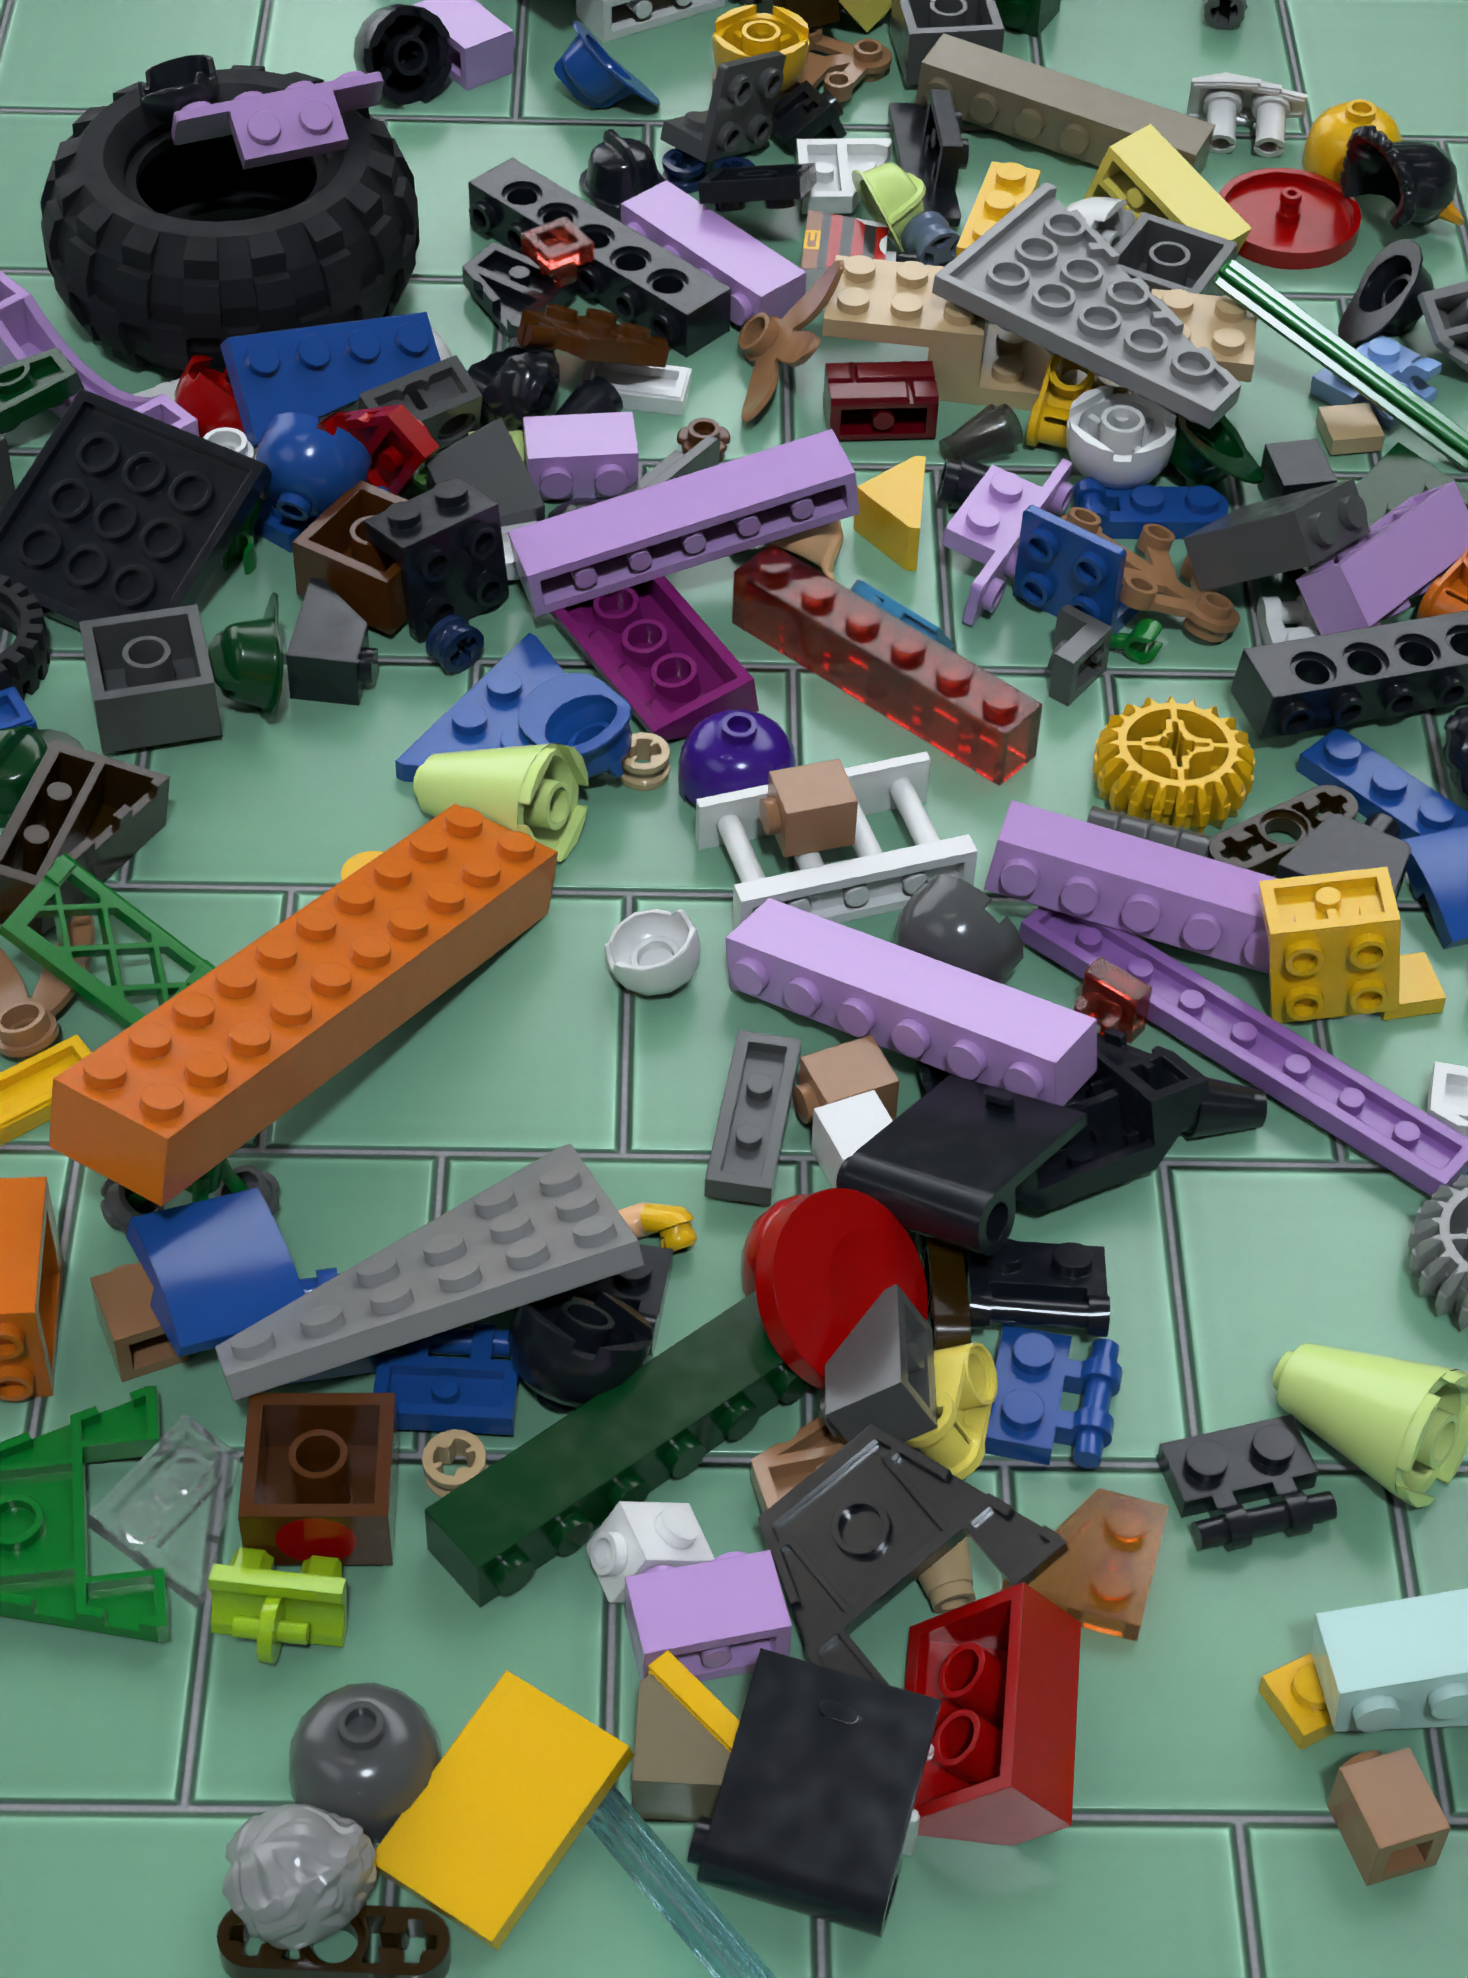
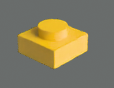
(1298, 1701)

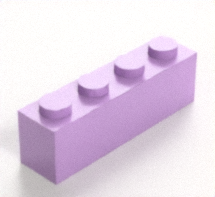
(755, 273)
(1388, 564)

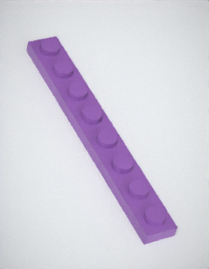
(1263, 1051)

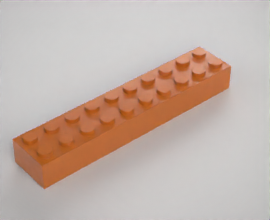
(298, 1004)

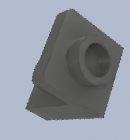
(1078, 653)

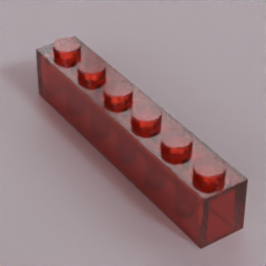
(886, 664)

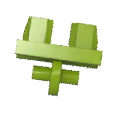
(276, 1605)

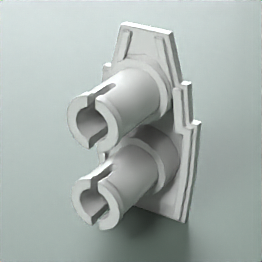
(1244, 100)

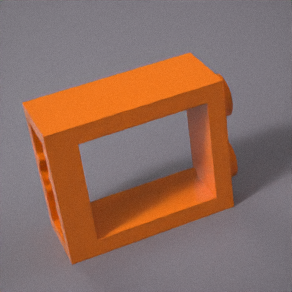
(28, 1288)

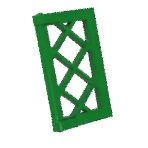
(107, 902)

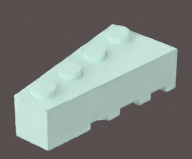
(1395, 1663)

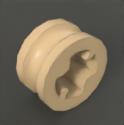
(646, 775)
(443, 1450)

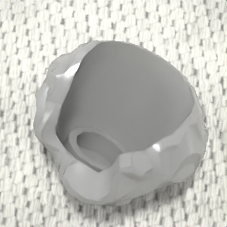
(298, 1874)

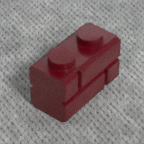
(881, 400)

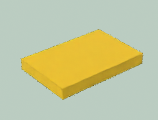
(502, 1809)

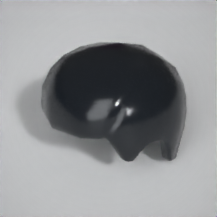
(177, 84)

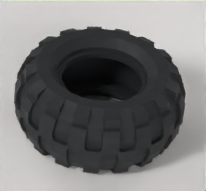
(184, 247)

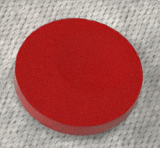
(1294, 218)
(825, 1269)

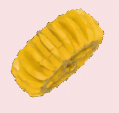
(1174, 764)

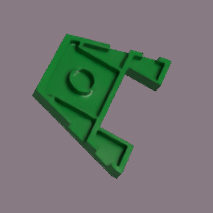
(46, 1526)

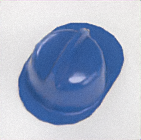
(594, 75)
(580, 714)

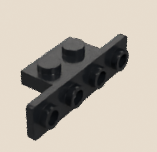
(932, 149)

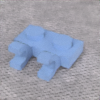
(1394, 359)

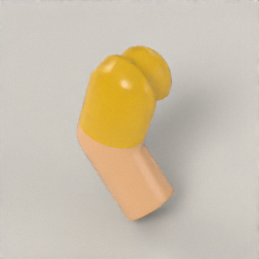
(669, 1220)

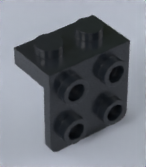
(446, 553)

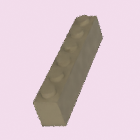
(1050, 105)

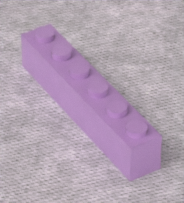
(684, 522)
(1131, 885)
(912, 1003)

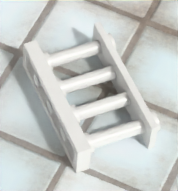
(849, 888)

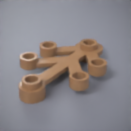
(861, 61)
(1205, 612)

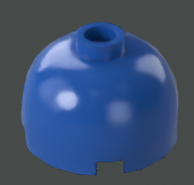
(309, 464)

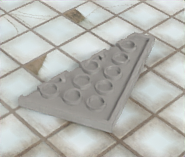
(1064, 290)
(491, 1254)

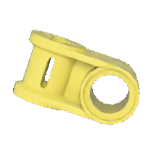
(964, 1398)

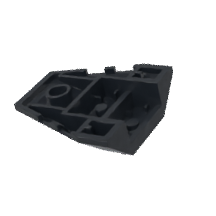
(1133, 1118)

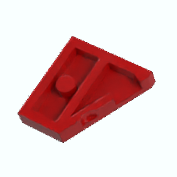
(392, 438)

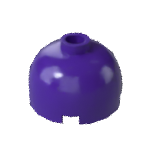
(732, 754)

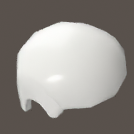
(654, 951)

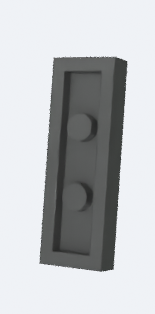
(753, 1118)

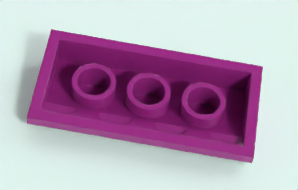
(659, 657)

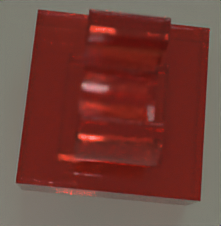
(558, 249)
(1114, 999)

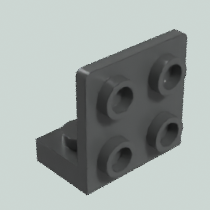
(738, 110)

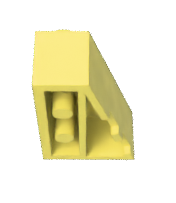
(1162, 183)

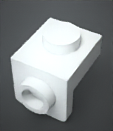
(643, 1537)

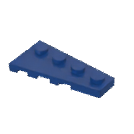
(322, 366)

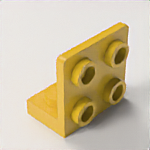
(1332, 944)

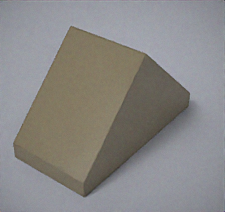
(675, 1759)

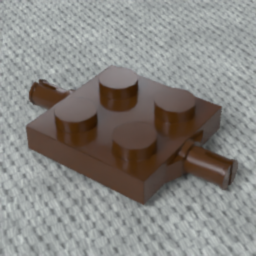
(592, 336)

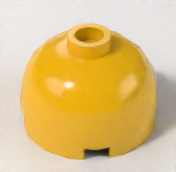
(746, 33)
(1330, 132)

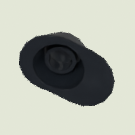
(618, 172)
(1387, 294)

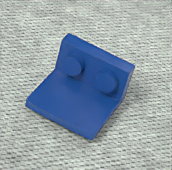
(1071, 567)

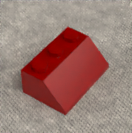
(1003, 1719)

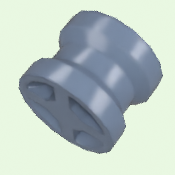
(931, 239)

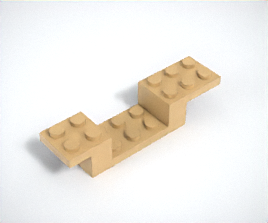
(981, 360)

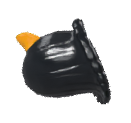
(1409, 173)

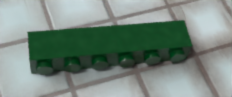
(609, 1451)

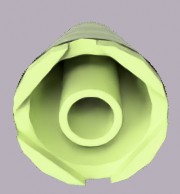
(517, 787)
(1381, 1413)

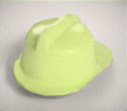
(890, 196)

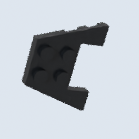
(873, 1527)

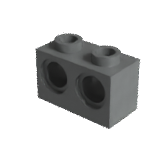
(437, 396)

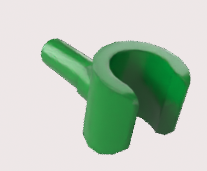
(243, 543)
(1140, 643)

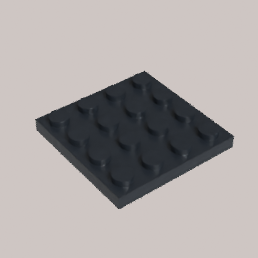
(123, 513)

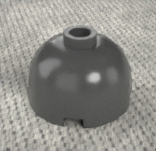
(952, 926)
(363, 1755)

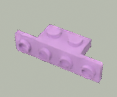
(281, 123)
(990, 528)

